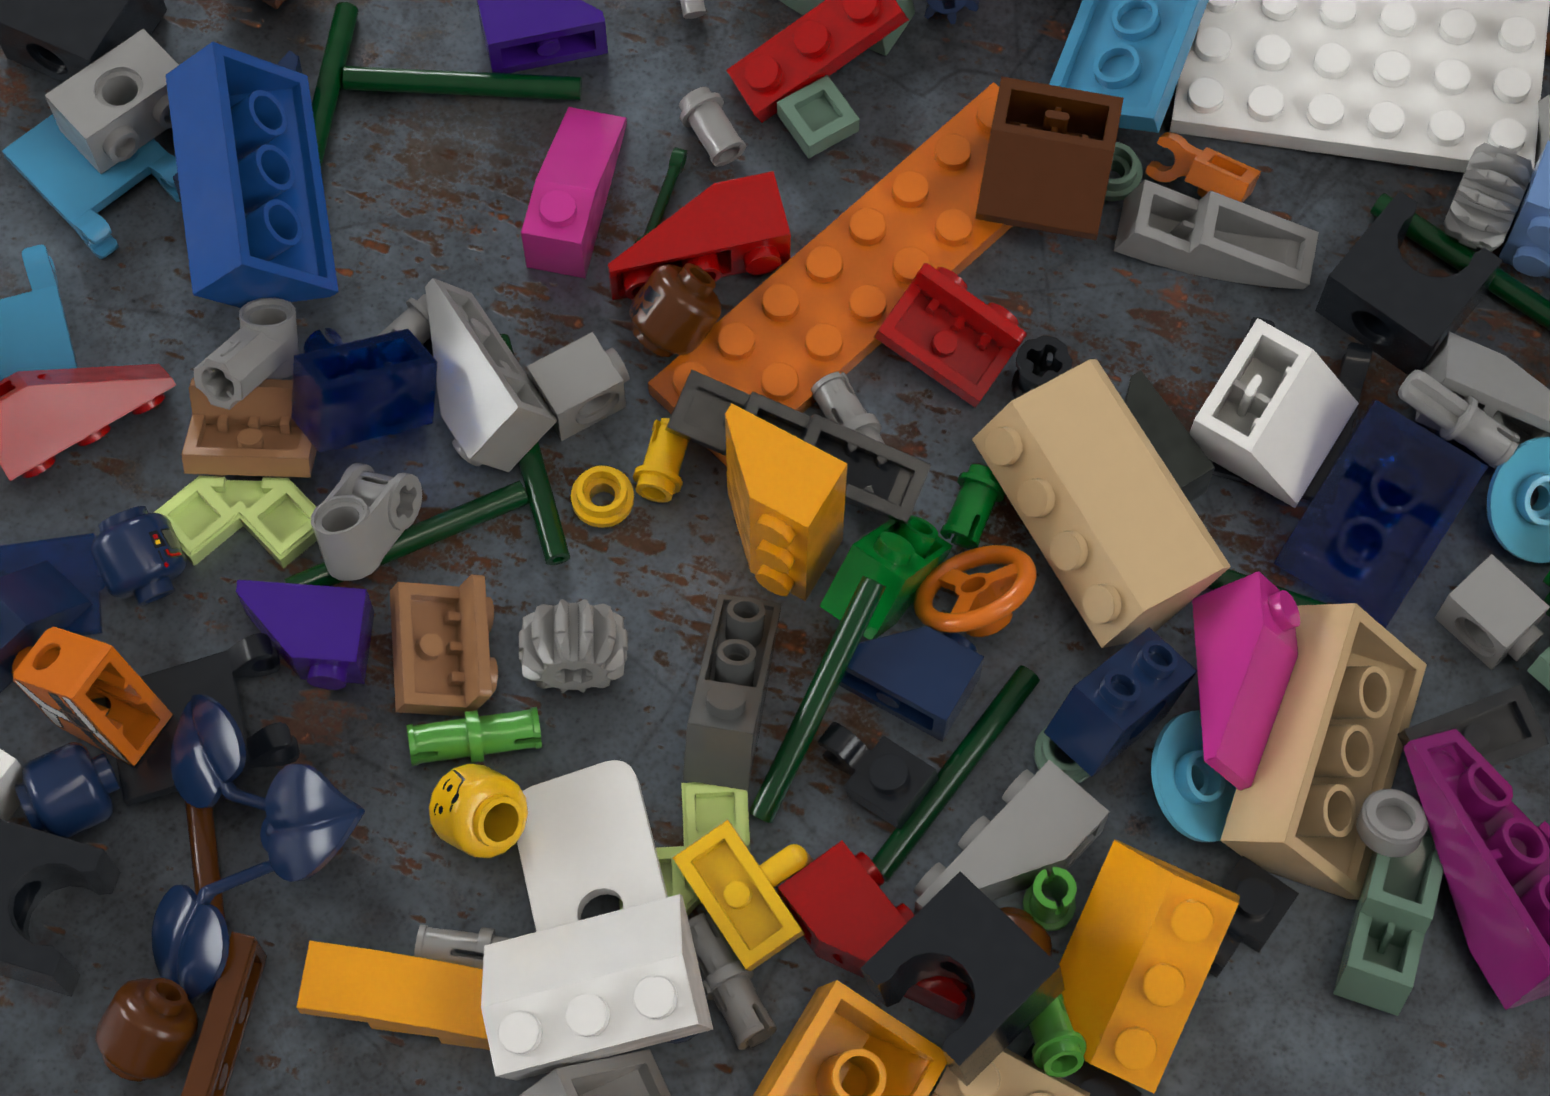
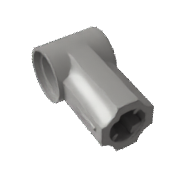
(256, 352)

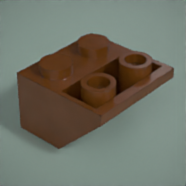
(1049, 158)

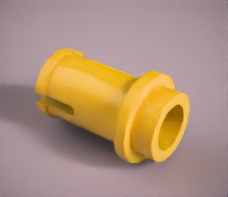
(660, 471)

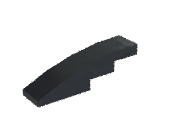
(877, 474)

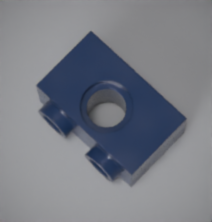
(1120, 701)

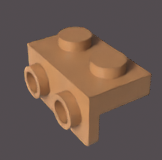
(249, 438)
(442, 647)

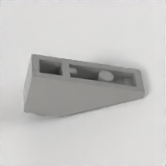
(1495, 381)
(481, 384)

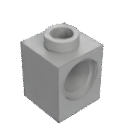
(580, 384)
(1493, 614)

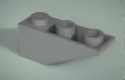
(1041, 827)

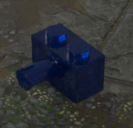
(362, 387)

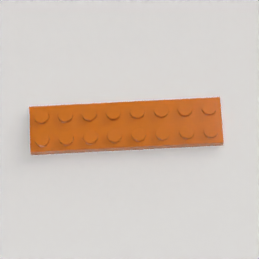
(842, 285)

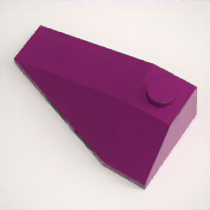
(1491, 863)

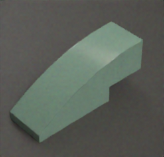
(1390, 928)

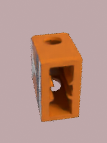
(69, 672)

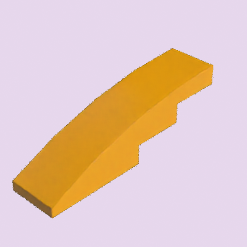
(394, 993)

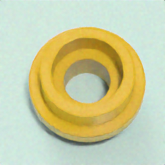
(599, 480)

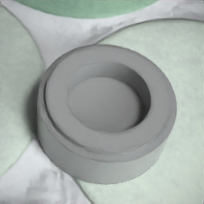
(1391, 823)

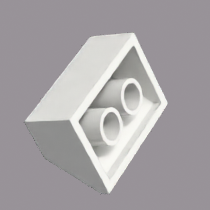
(592, 989)

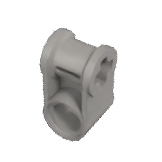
(364, 519)

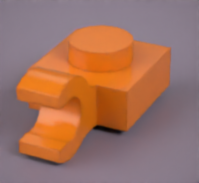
(1204, 169)

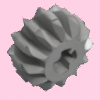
(1488, 197)
(573, 646)

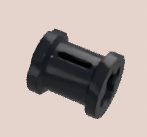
(1033, 359)

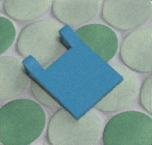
(77, 187)
(34, 322)

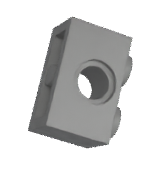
(115, 102)

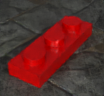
(812, 49)

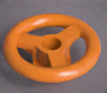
(983, 599)

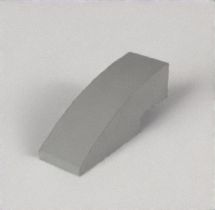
(1215, 238)

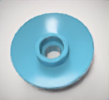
(1516, 524)
(1185, 786)

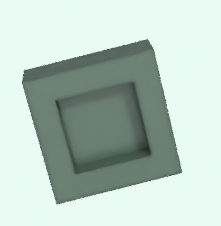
(818, 116)

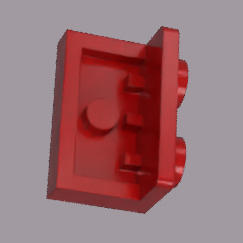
(951, 333)

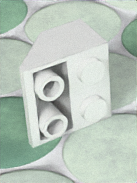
(1274, 414)

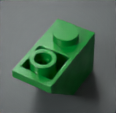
(894, 556)

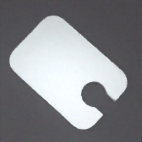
(588, 840)

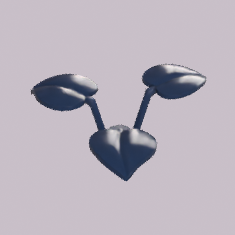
(301, 833)

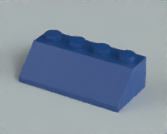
(249, 179)

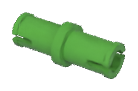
(474, 736)

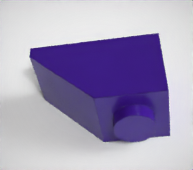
(540, 32)
(314, 628)

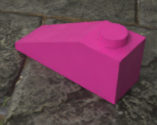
(572, 192)
(1243, 670)

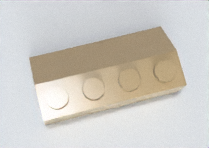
(1100, 504)
(1328, 751)

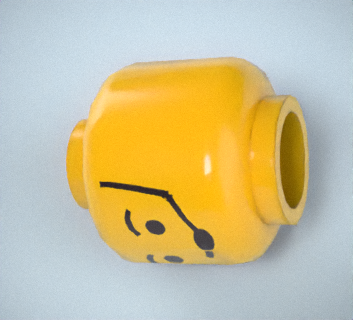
(478, 810)

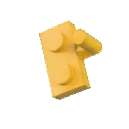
(743, 893)

